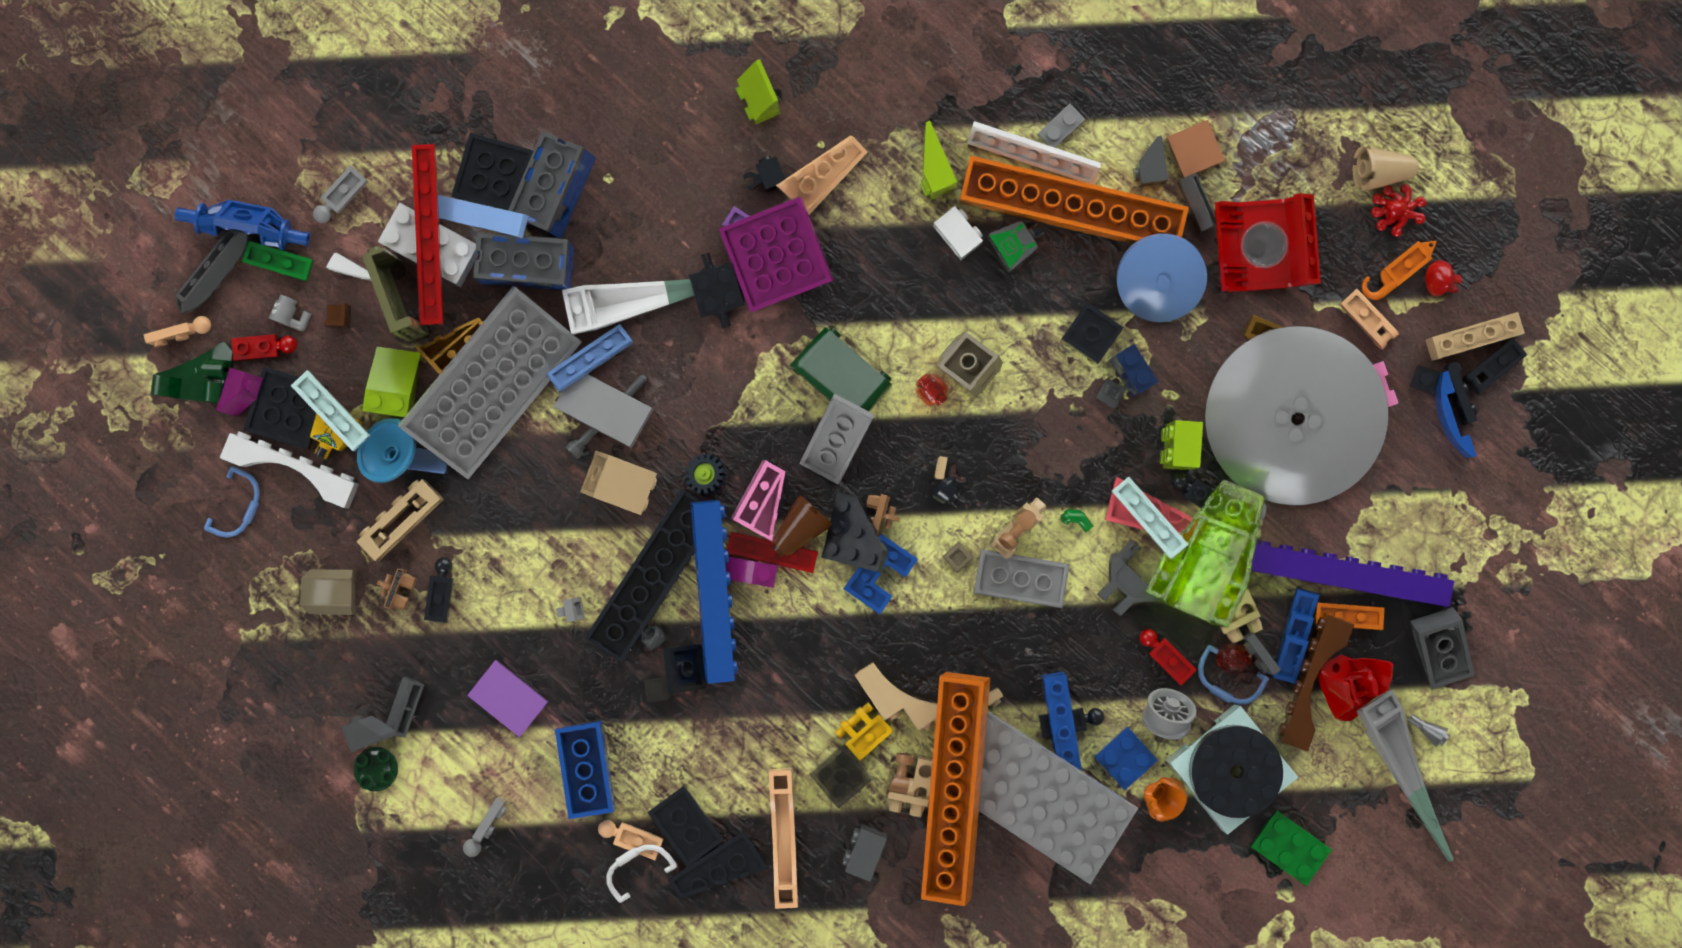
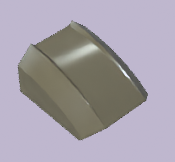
(969, 363)
(329, 592)

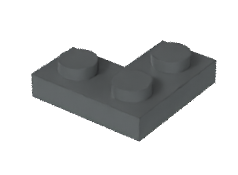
(1263, 660)

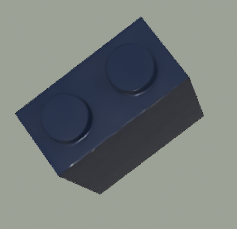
(1133, 370)

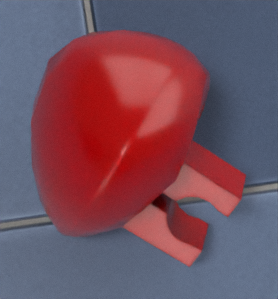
(1441, 278)

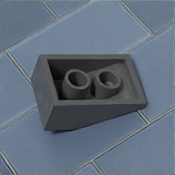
(1443, 647)

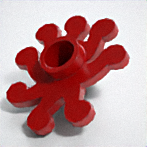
(1397, 209)

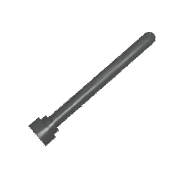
(577, 447)

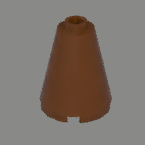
(799, 527)

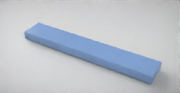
(482, 216)

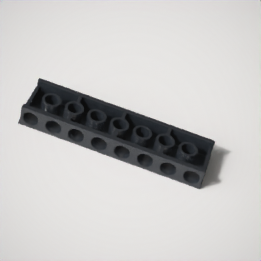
(647, 581)

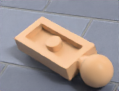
(179, 332)
(630, 837)

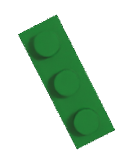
(278, 261)

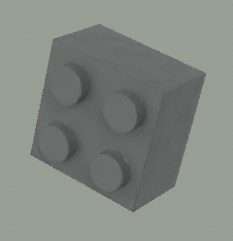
(865, 852)

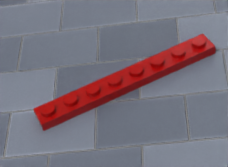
(427, 234)

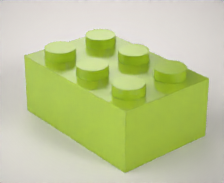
(1181, 445)

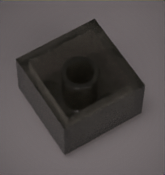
(840, 775)

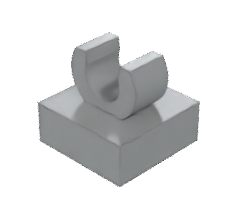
(572, 609)

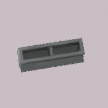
(1197, 202)
(404, 705)

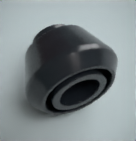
(946, 491)

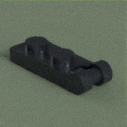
(1495, 365)
(1465, 409)

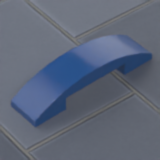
(1462, 444)

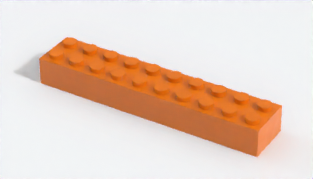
(1068, 202)
(955, 788)

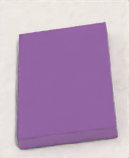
(507, 698)

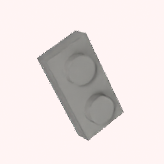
(1061, 126)

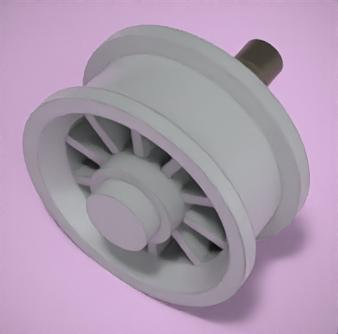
(1168, 714)

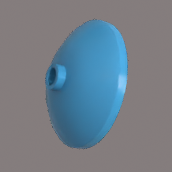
(385, 452)

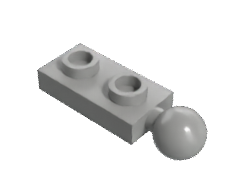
(340, 194)
(472, 846)

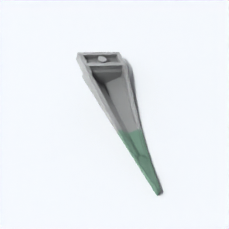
(1391, 738)

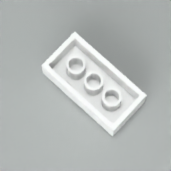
(456, 251)

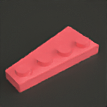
(1119, 514)

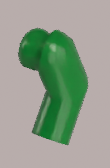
(1077, 516)

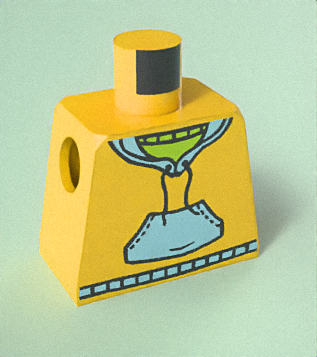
(327, 437)

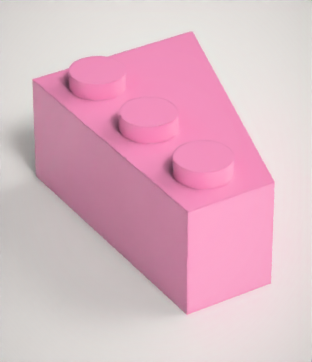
(761, 500)

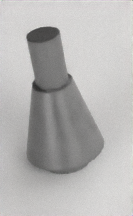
(1434, 733)

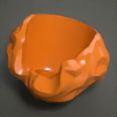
(1165, 798)

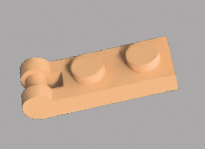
(1368, 318)

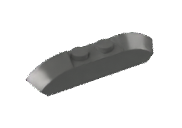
(211, 271)

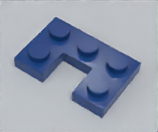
(863, 581)

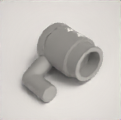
(284, 311)

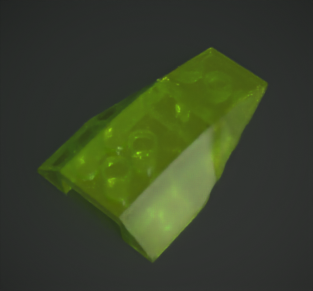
(1217, 563)

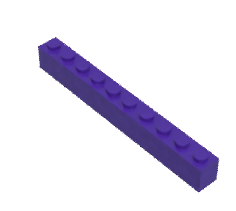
(1352, 574)

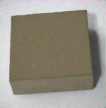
(957, 557)

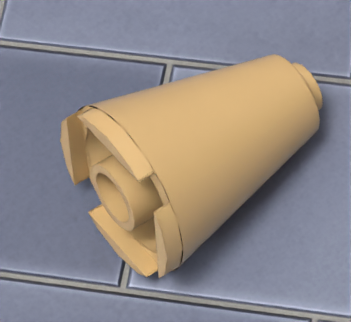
(1381, 168)

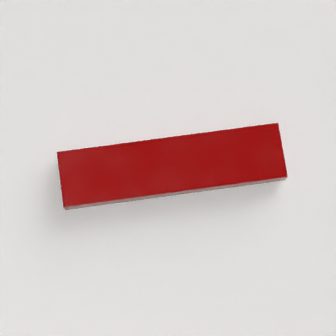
(762, 550)

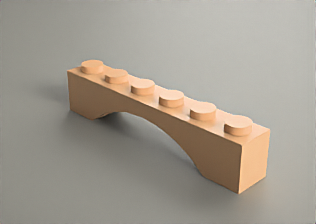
(783, 838)

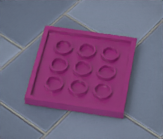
(776, 254)

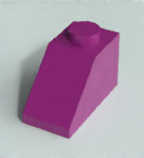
(238, 392)

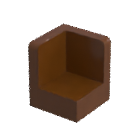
(338, 316)

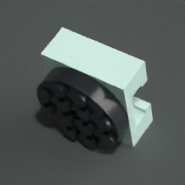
(1208, 765)

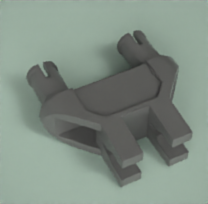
(1125, 580)

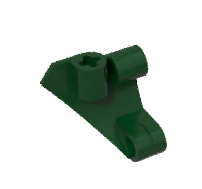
(201, 386)

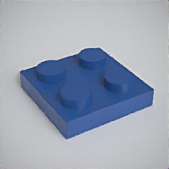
(1125, 758)

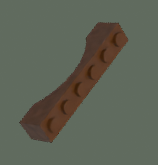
(1331, 637)

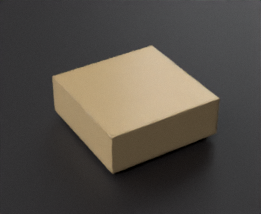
(940, 468)

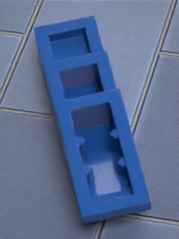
(1295, 635)

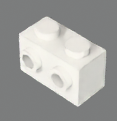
(958, 232)

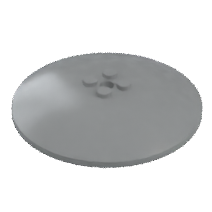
(1289, 374)

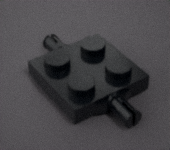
(716, 290)

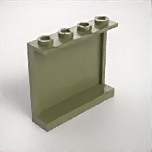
(378, 264)

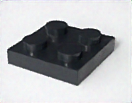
(1092, 333)
(684, 668)

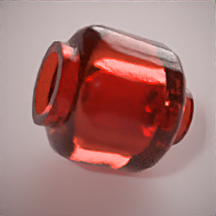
(931, 389)
(1233, 658)

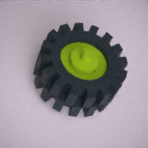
(706, 474)

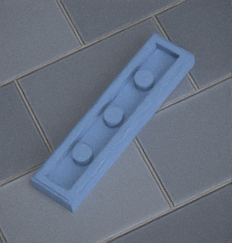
(589, 358)

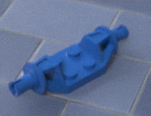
(243, 217)

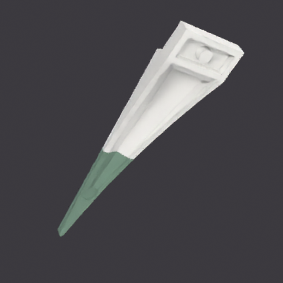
(606, 304)

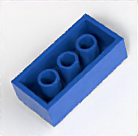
(585, 769)

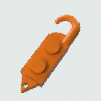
(1401, 269)

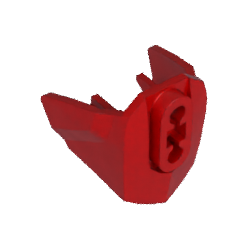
(1353, 683)

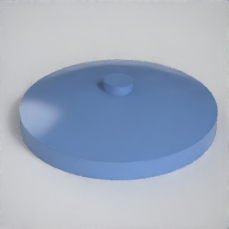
(1161, 277)

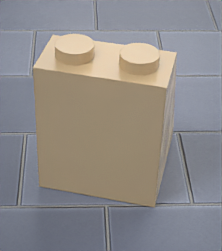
(619, 482)

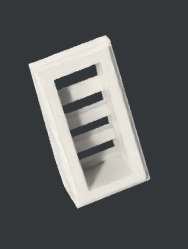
(344, 266)

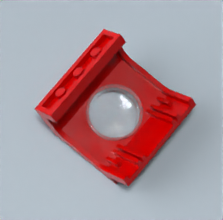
(1267, 244)

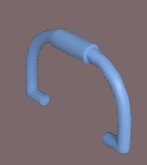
(252, 508)
(1220, 692)

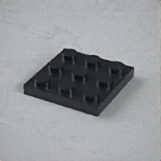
(490, 171)
(281, 411)

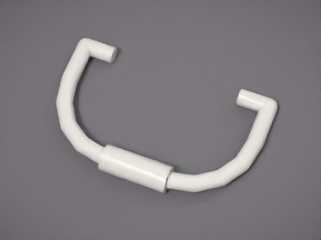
(629, 855)

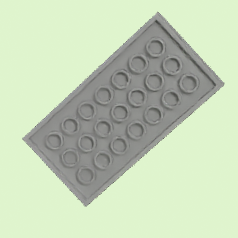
(489, 383)
(1049, 801)

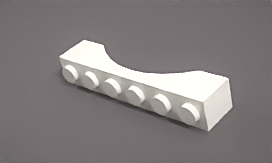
(332, 488)

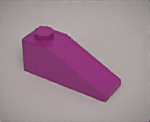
(752, 572)

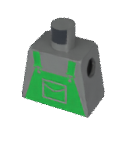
(1015, 243)

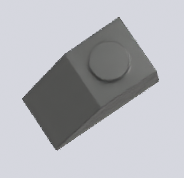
(1152, 166)
(366, 732)

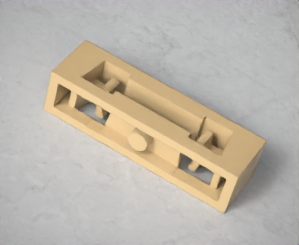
(1475, 336)
(385, 519)

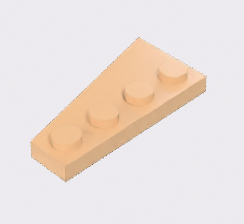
(823, 173)

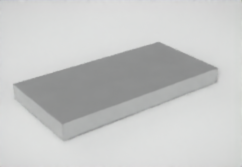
(604, 409)
(836, 439)
(1021, 578)

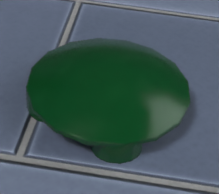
(375, 769)

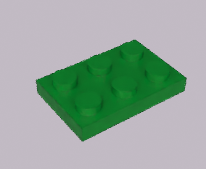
(1290, 847)

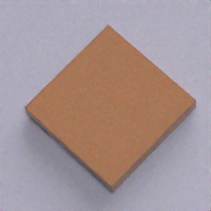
(1195, 149)

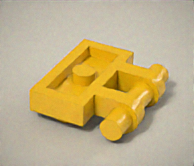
(869, 736)

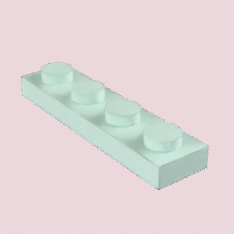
(330, 410)
(1150, 518)

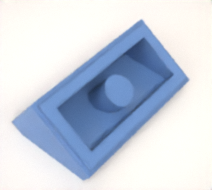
(427, 461)

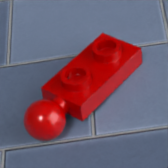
(261, 347)
(1167, 656)

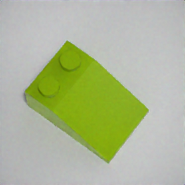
(758, 93)
(936, 171)
(392, 382)

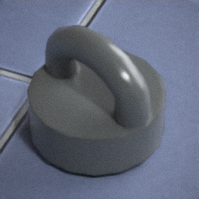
(653, 637)

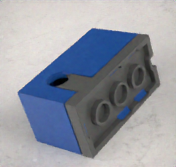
(552, 184)
(524, 261)

